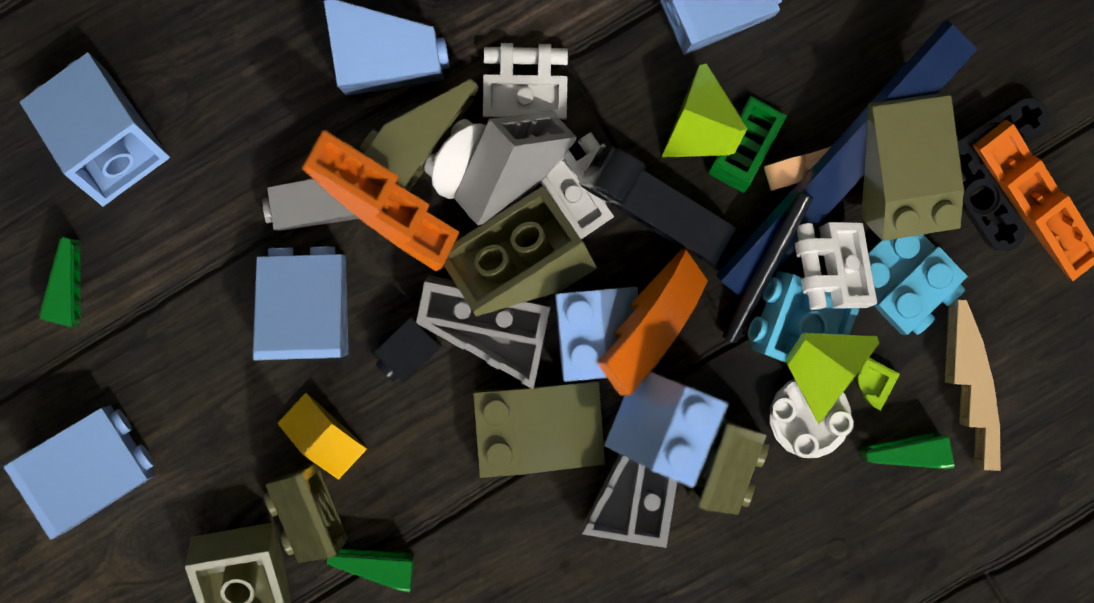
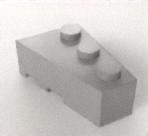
(504, 338)
(632, 505)

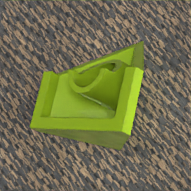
(706, 121)
(826, 366)

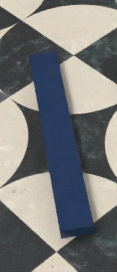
(845, 160)

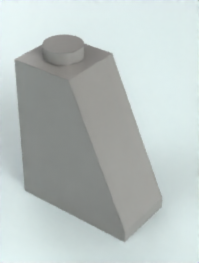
(511, 162)
(302, 206)

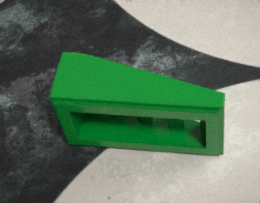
(733, 175)
(63, 290)
(919, 451)
(383, 567)

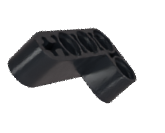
(628, 188)

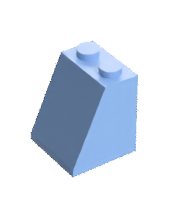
(708, 21)
(382, 50)
(93, 130)
(301, 305)
(588, 326)
(666, 428)
(81, 470)

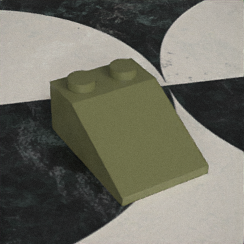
(411, 138)
(912, 167)
(518, 256)
(538, 429)
(728, 469)
(307, 514)
(238, 566)

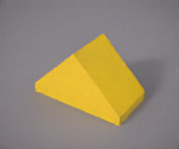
(321, 437)

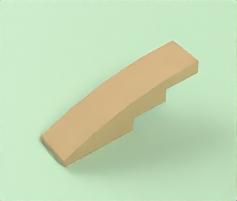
(970, 367)

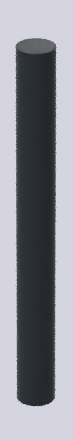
(767, 266)

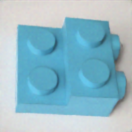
(912, 281)
(789, 315)

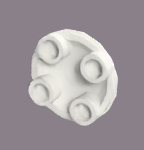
(452, 159)
(798, 429)

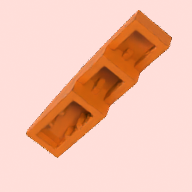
(1038, 199)
(380, 203)
(654, 324)

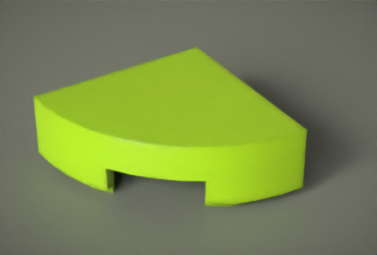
(876, 382)

